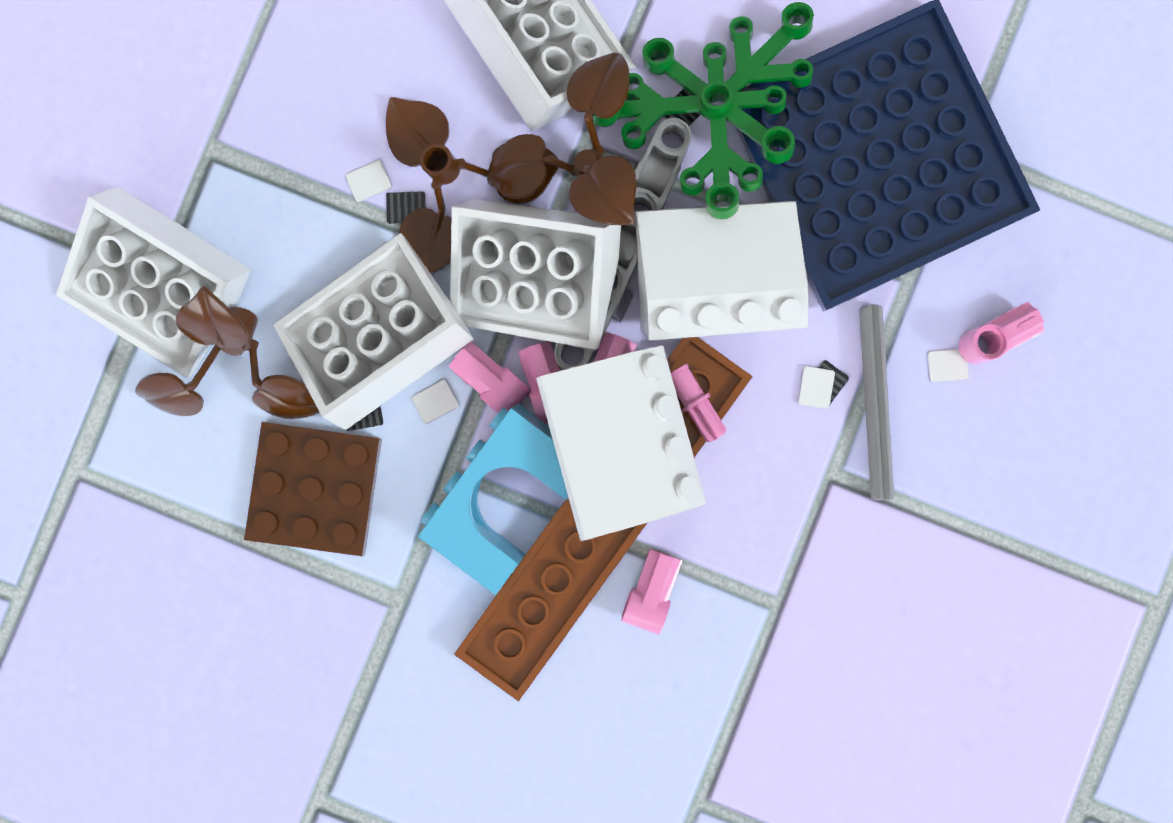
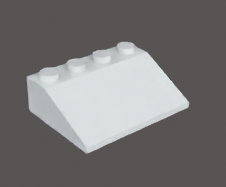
(536, 48)
(532, 271)
(137, 272)
(720, 273)
(371, 333)
(621, 442)

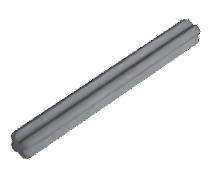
(876, 402)

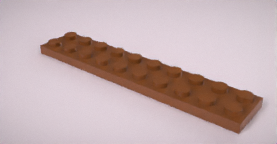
(564, 573)

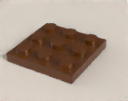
(313, 489)

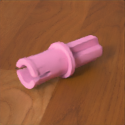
(697, 404)

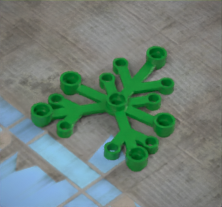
(651, 107)

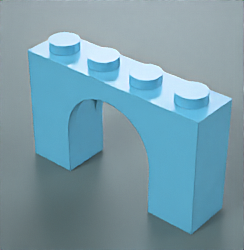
(457, 524)

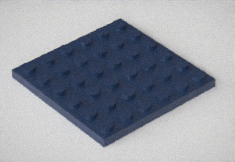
(890, 156)

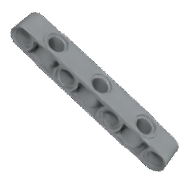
(655, 179)

